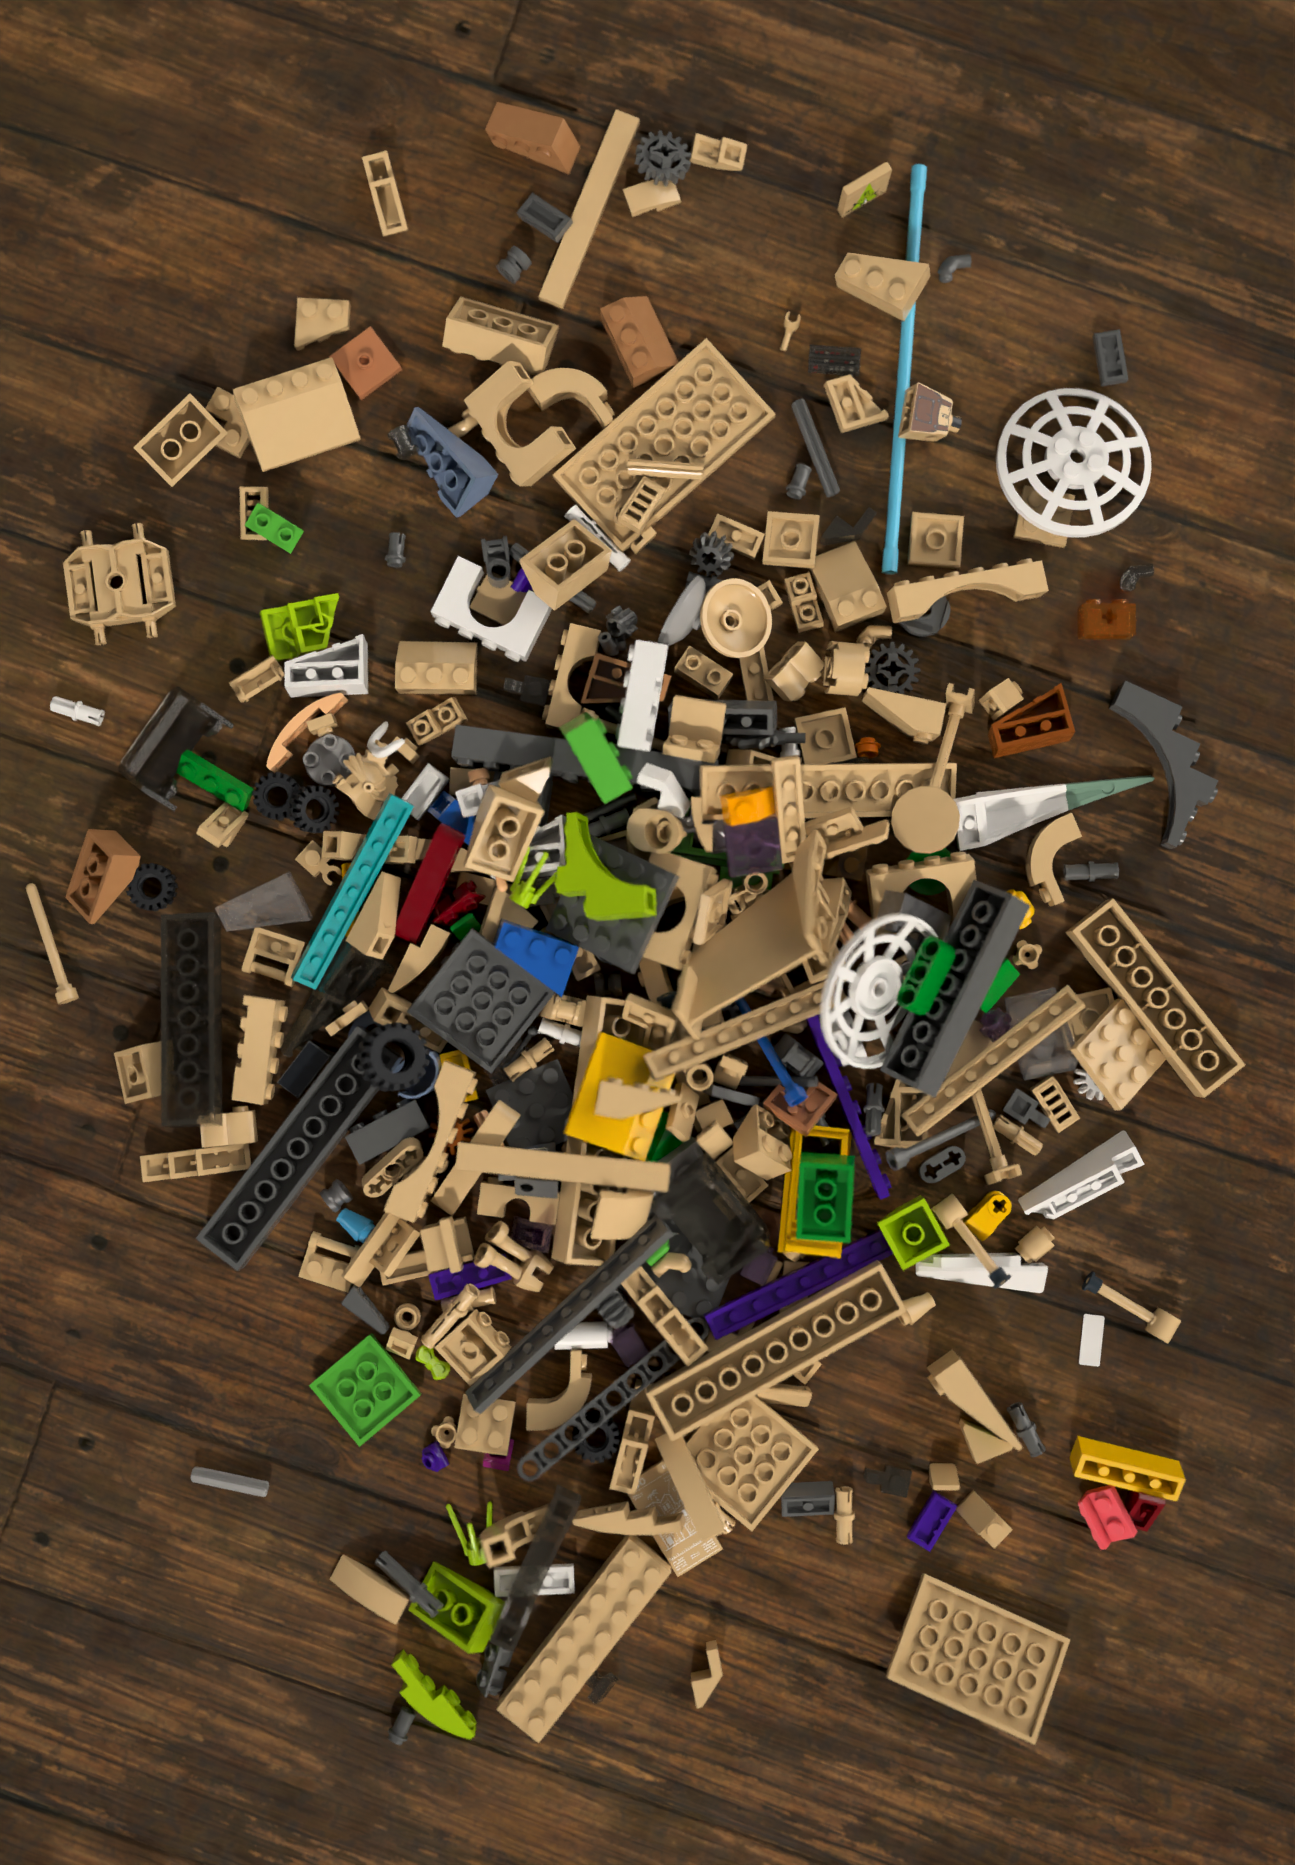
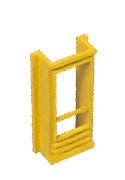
(788, 1225)

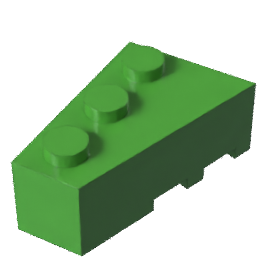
(597, 756)

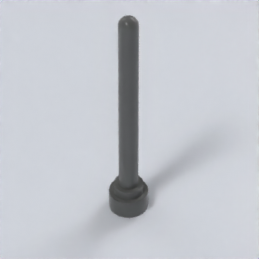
(898, 1157)

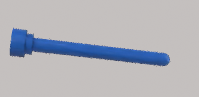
(793, 1092)

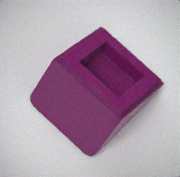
(498, 1461)

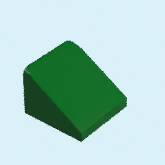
(462, 927)

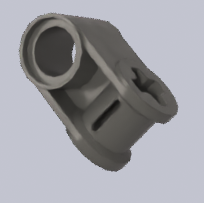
(497, 557)

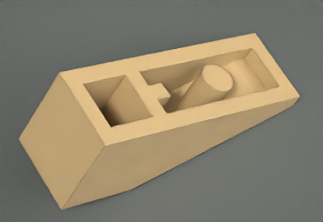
(392, 1008)

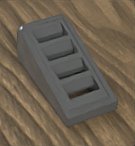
(362, 1306)

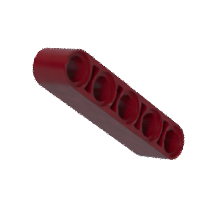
(429, 883)

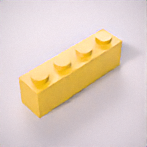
(1127, 1468)

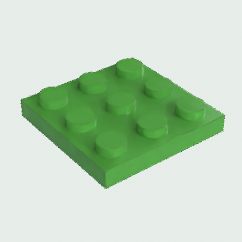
(365, 1389)

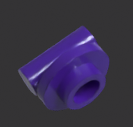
(521, 582)
(434, 1457)

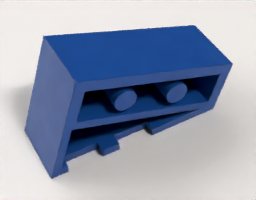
(538, 953)

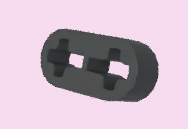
(944, 1170)

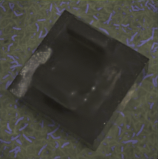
(601, 1686)

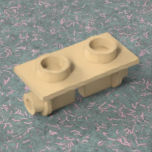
(257, 679)

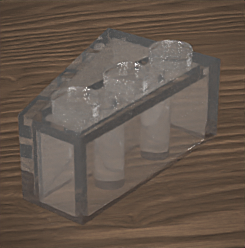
(268, 904)

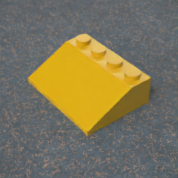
(627, 1136)

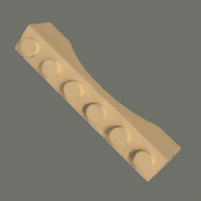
(1016, 582)
(451, 1089)

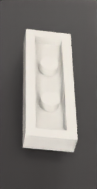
(557, 1581)

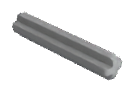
(230, 1481)

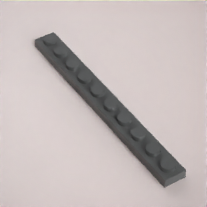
(568, 1313)

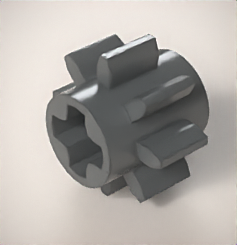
(621, 622)

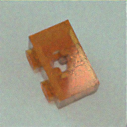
(1094, 627)

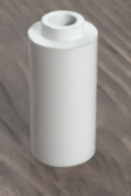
(587, 1336)

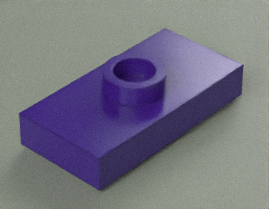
(931, 1521)

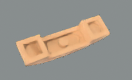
(279, 753)

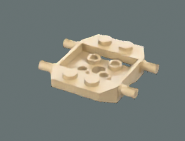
(97, 604)

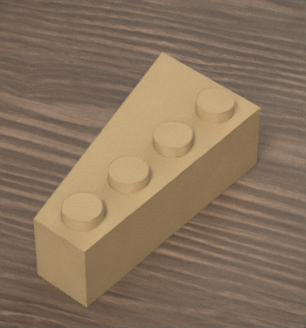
(259, 1049)

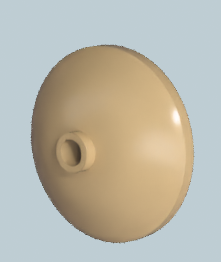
(748, 618)

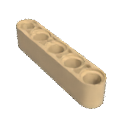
(459, 1182)

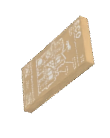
(682, 1548)

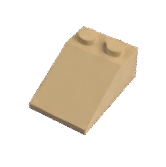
(847, 586)
(910, 715)
(502, 833)

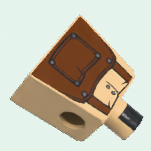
(927, 415)

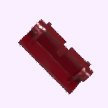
(450, 911)

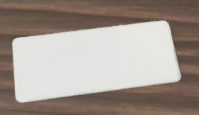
(1091, 1340)

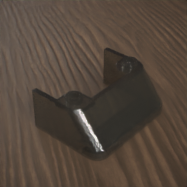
(169, 733)

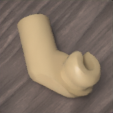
(464, 426)
(872, 633)
(672, 1261)

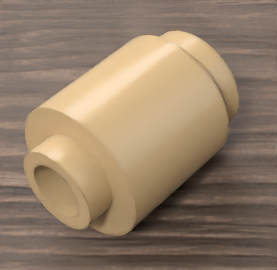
(1035, 1244)

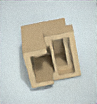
(447, 1244)

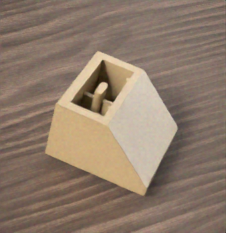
(763, 1144)

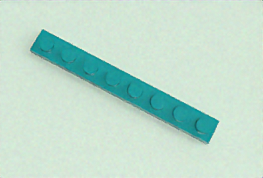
(352, 891)

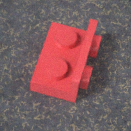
(1106, 1516)

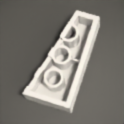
(642, 695)

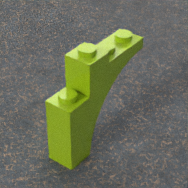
(587, 876)

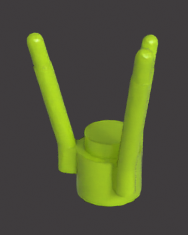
(524, 893)
(472, 1548)

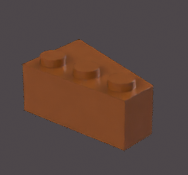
(1034, 726)

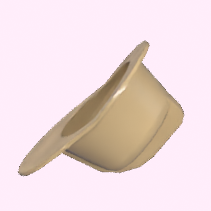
(655, 830)

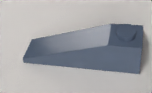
(457, 468)

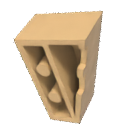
(883, 282)

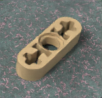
(389, 1178)

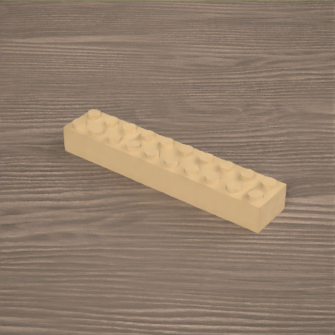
(577, 1199)
(775, 1350)

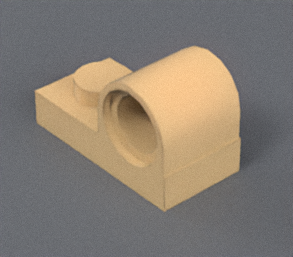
(729, 1071)

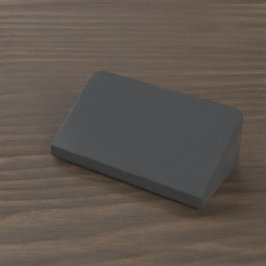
(808, 1499)

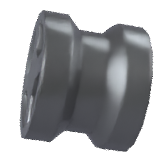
(336, 1195)

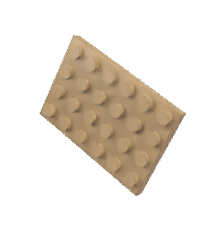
(978, 1658)

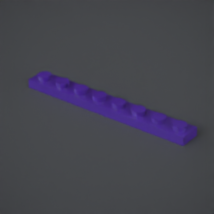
(850, 1109)
(796, 1285)

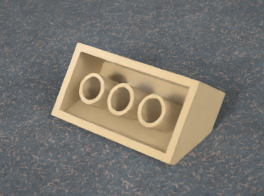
(499, 335)

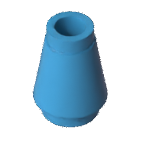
(355, 1224)

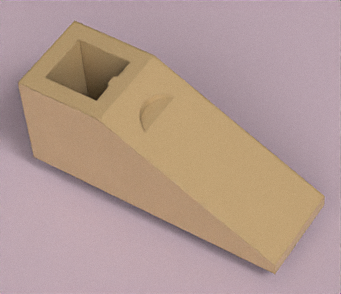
(377, 919)
(625, 1101)

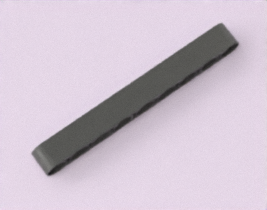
(601, 1404)

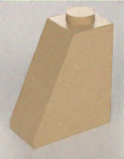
(503, 907)

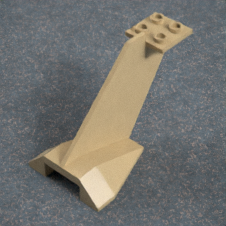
(770, 937)

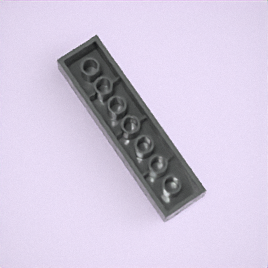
(981, 941)

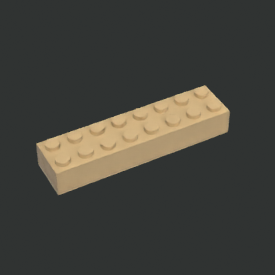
(1155, 998)
(583, 1636)

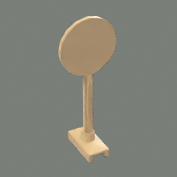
(927, 816)
(973, 1045)

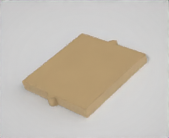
(497, 603)

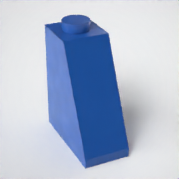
(448, 811)

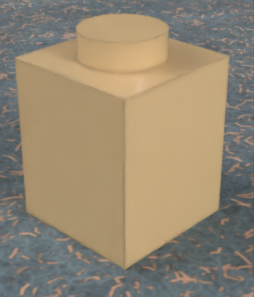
(709, 1113)

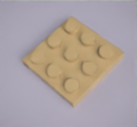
(1118, 1054)

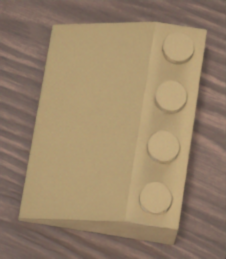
(296, 414)

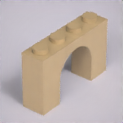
(490, 407)
(954, 872)
(695, 878)

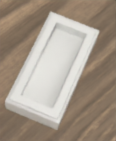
(425, 790)

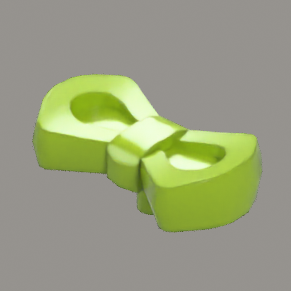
(438, 1368)

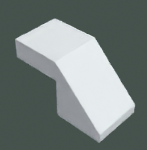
(672, 796)

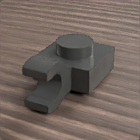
(1022, 1108)

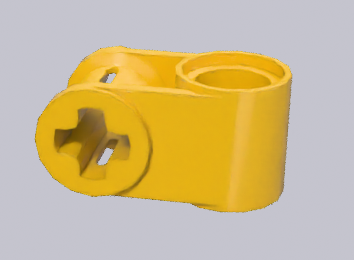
(985, 1216)

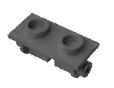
(490, 1677)

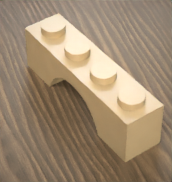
(580, 647)

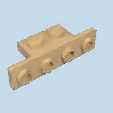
(845, 833)
(382, 1249)

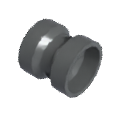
(513, 264)

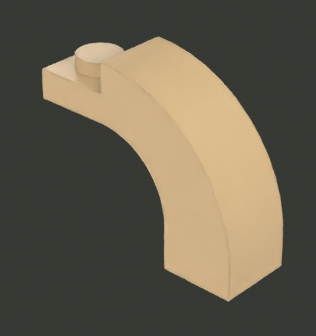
(572, 384)
(345, 845)
(1041, 856)
(555, 1411)
(509, 1534)

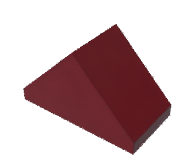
(1143, 1508)

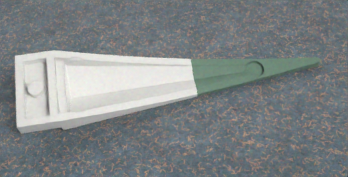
(1003, 812)

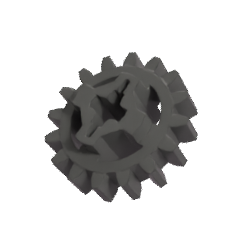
(662, 158)
(903, 670)

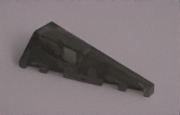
(341, 984)

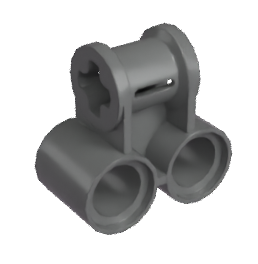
(797, 1057)

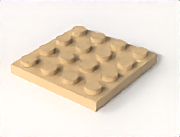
(749, 1458)

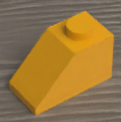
(747, 805)

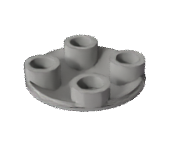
(326, 757)

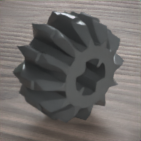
(716, 563)
(616, 1309)

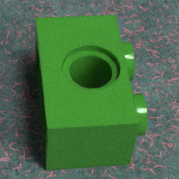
(274, 527)

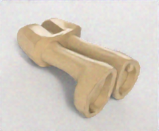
(522, 1273)

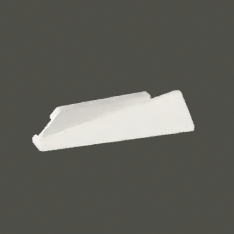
(1084, 1178)
(969, 1269)

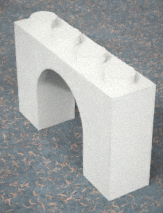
(514, 638)

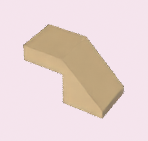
(706, 1680)

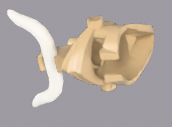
(369, 779)

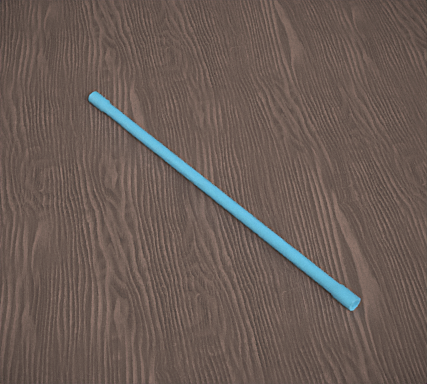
(891, 550)

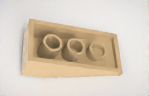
(954, 1379)

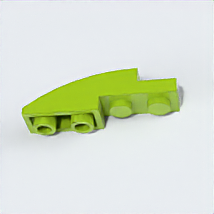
(437, 1706)

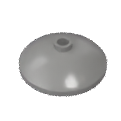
(685, 613)

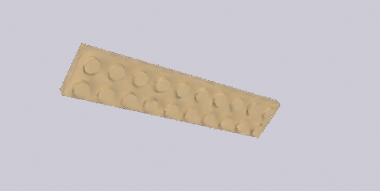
(827, 788)

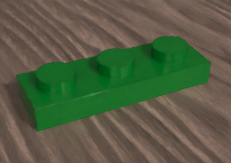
(214, 780)

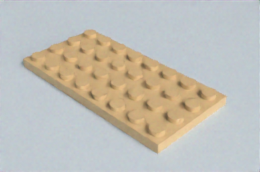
(689, 416)

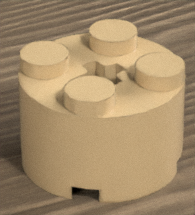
(846, 668)

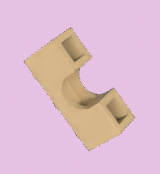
(496, 1194)

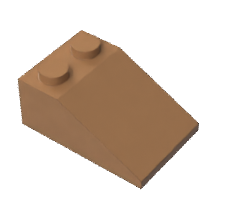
(101, 873)

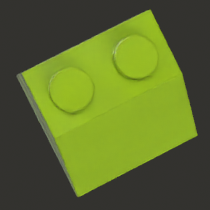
(912, 1232)

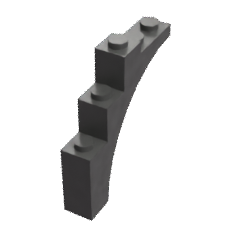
(1186, 786)

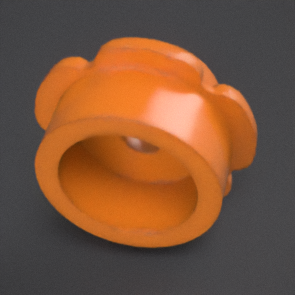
(867, 747)

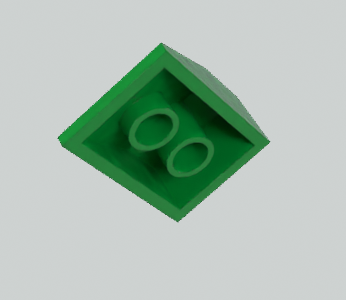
(825, 1197)

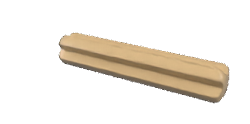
(665, 469)

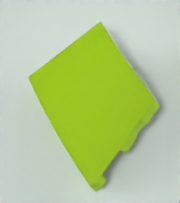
(299, 627)

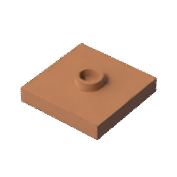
(365, 363)

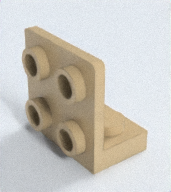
(695, 729)

